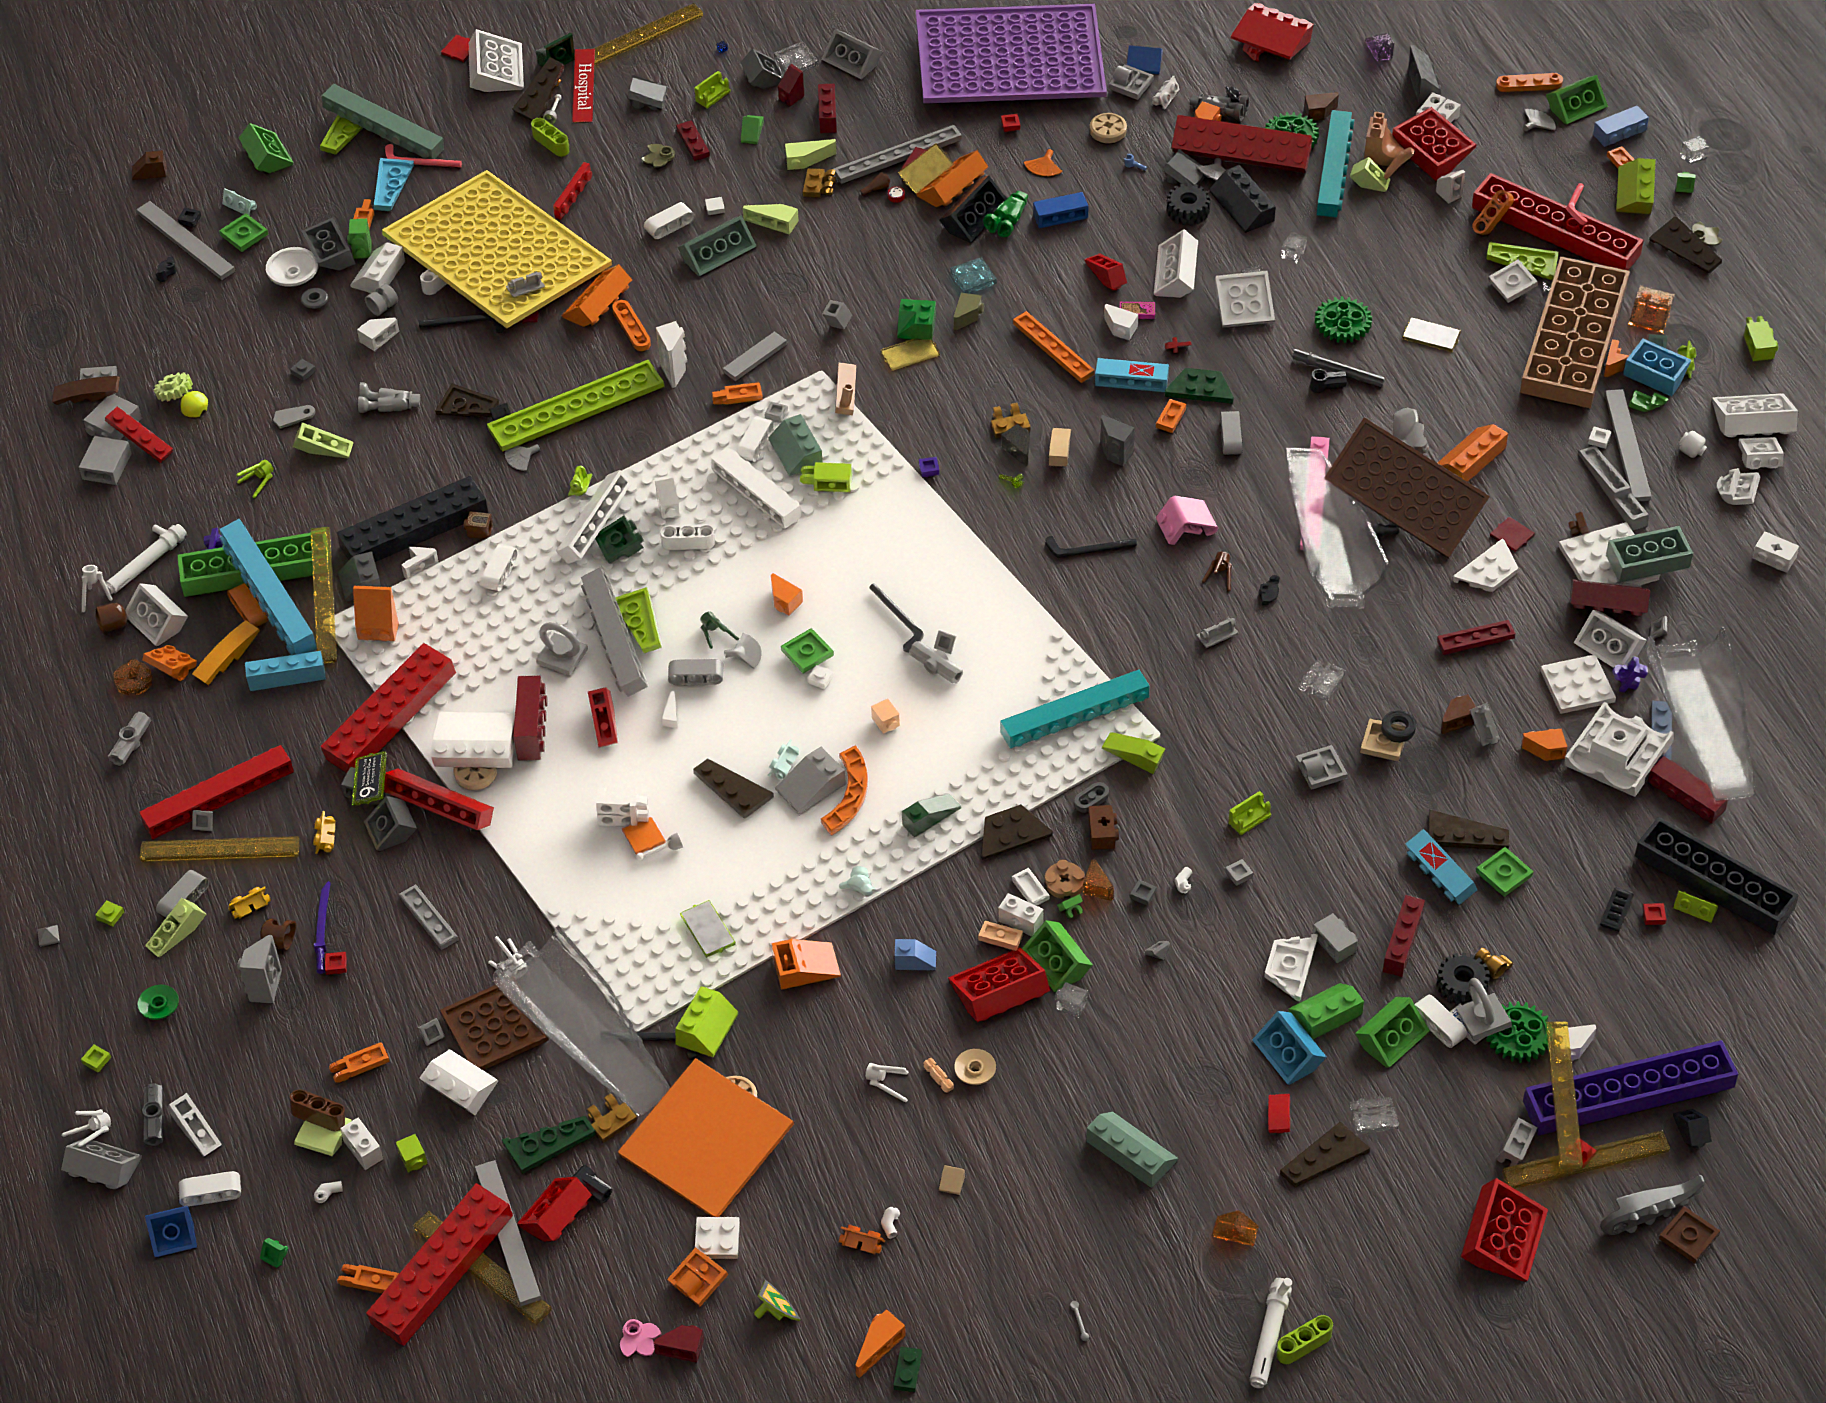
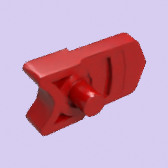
(1252, 51)
(1174, 344)

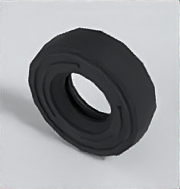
(1398, 716)

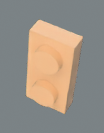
(1000, 935)

